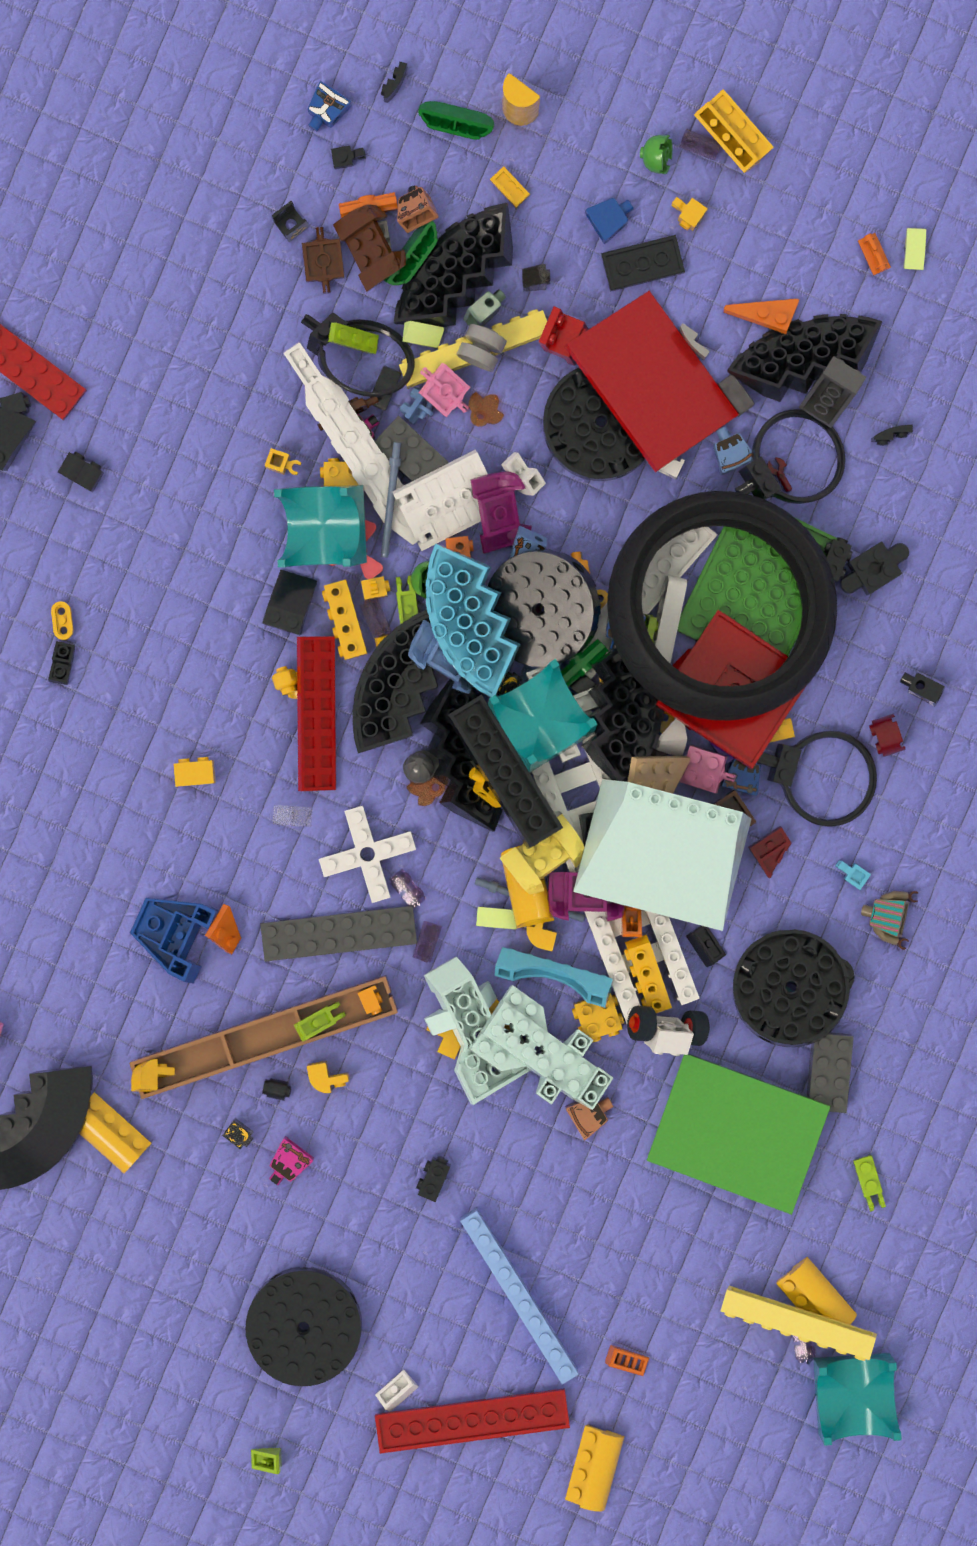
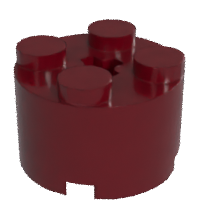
(887, 735)

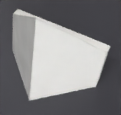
(673, 739)

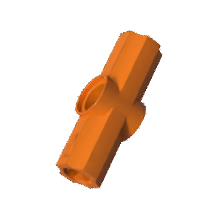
(385, 202)

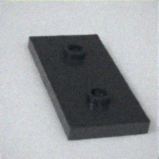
(642, 263)

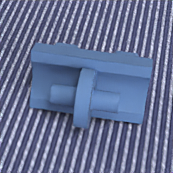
(418, 409)

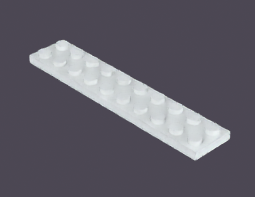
(670, 560)

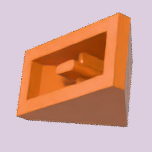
(631, 922)

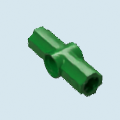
(582, 662)

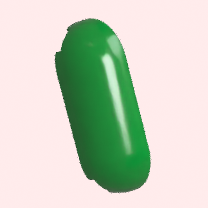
(456, 120)
(416, 252)

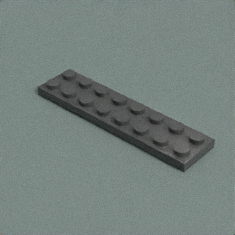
(338, 933)

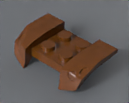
(369, 245)

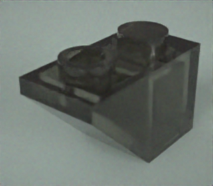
(535, 278)

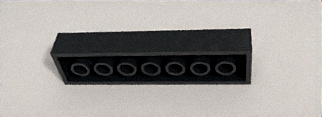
(504, 772)

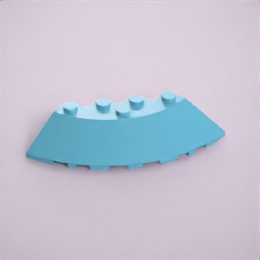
(465, 619)

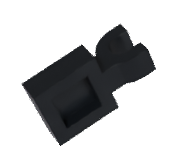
(344, 157)

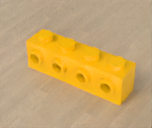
(345, 620)
(648, 974)

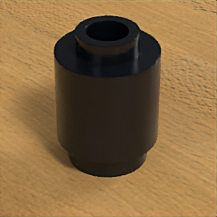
(276, 1089)

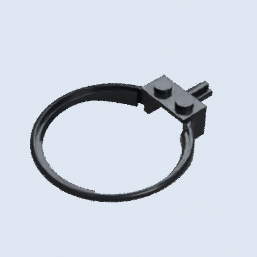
(320, 336)
(761, 480)
(784, 765)

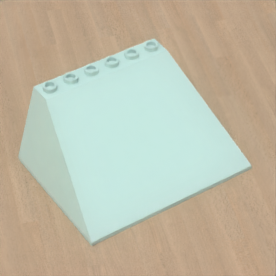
(662, 853)

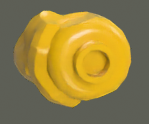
(286, 681)

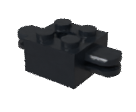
(874, 568)

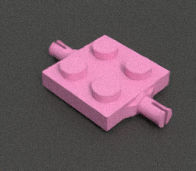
(444, 390)
(706, 769)

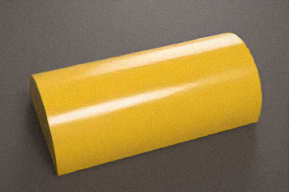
(519, 102)
(527, 908)

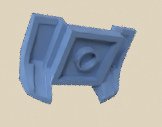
(426, 650)

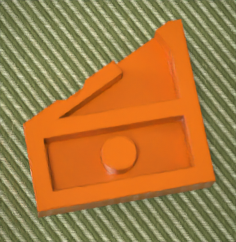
(224, 930)

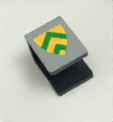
(283, 215)

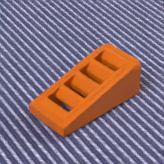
(611, 1356)

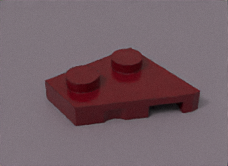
(770, 850)

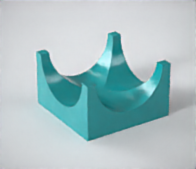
(324, 525)
(542, 717)
(855, 1397)

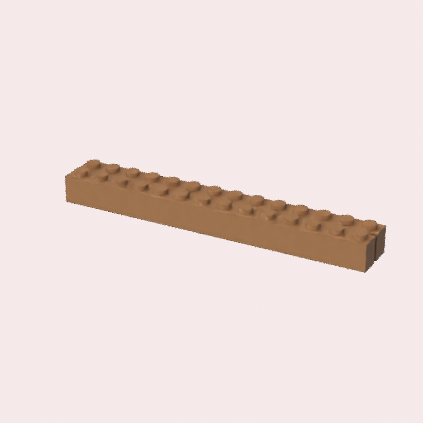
(263, 1036)

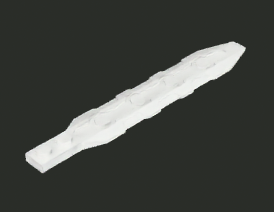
(349, 437)

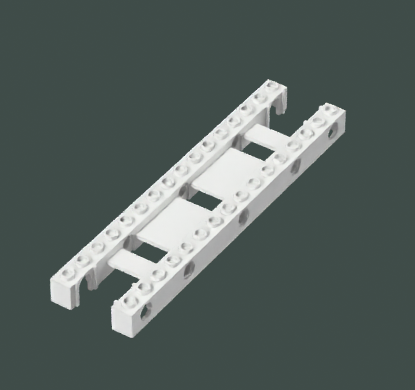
(604, 931)

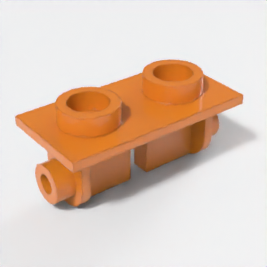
(874, 253)

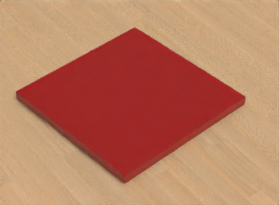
(733, 657)

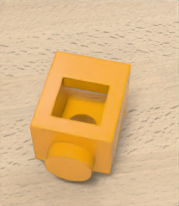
(371, 1000)

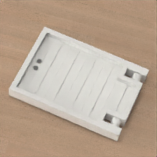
(442, 500)

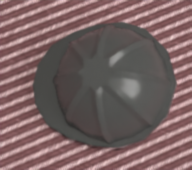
(420, 767)

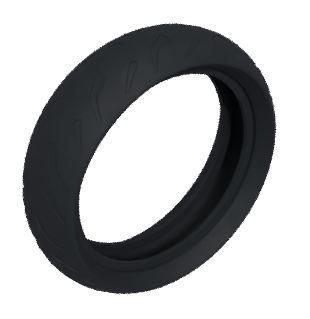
(796, 548)

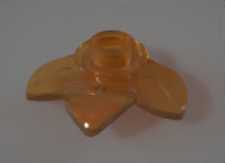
(485, 406)
(425, 791)

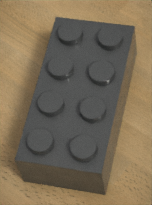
(832, 391)
(415, 453)
(831, 1071)

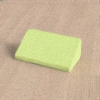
(422, 334)

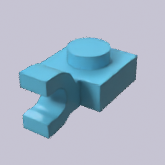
(854, 875)

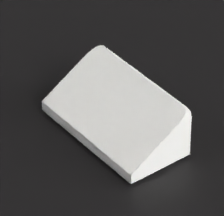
(396, 1391)

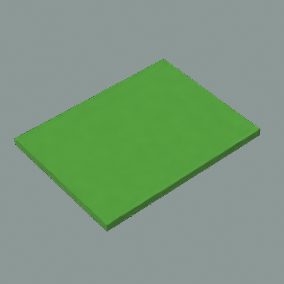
(750, 586)
(738, 1133)

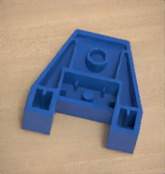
(169, 931)

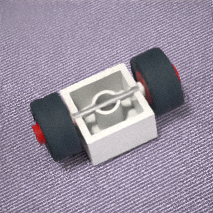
(668, 1033)

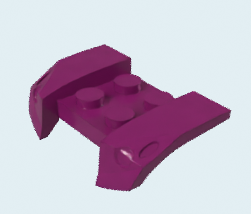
(498, 508)
(563, 899)

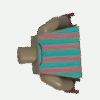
(889, 916)

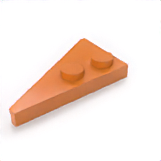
(770, 314)

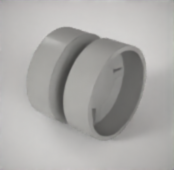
(484, 342)

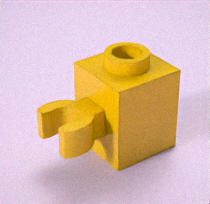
(691, 213)
(279, 462)
(375, 588)

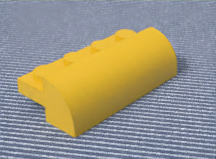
(734, 131)
(112, 1134)
(814, 1293)
(594, 1468)

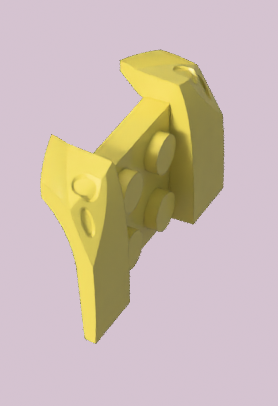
(533, 864)

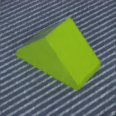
(266, 1460)

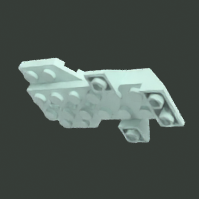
(465, 1013)
(558, 1064)

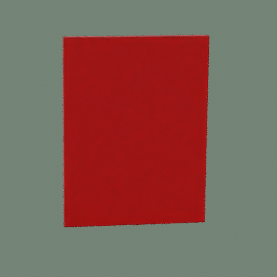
(651, 381)

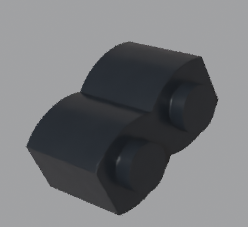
(81, 472)

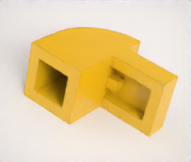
(541, 937)
(449, 1045)
(146, 1075)
(320, 1078)

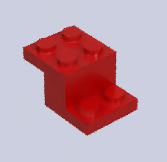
(559, 331)

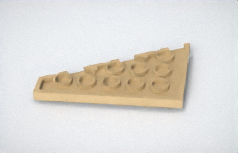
(658, 771)

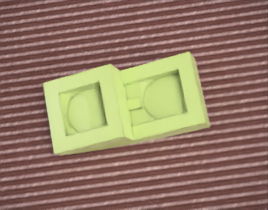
(915, 248)
(495, 918)

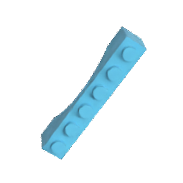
(517, 965)

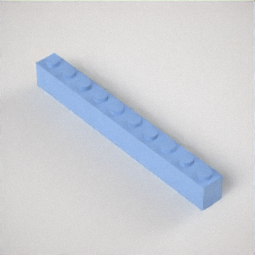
(519, 1295)

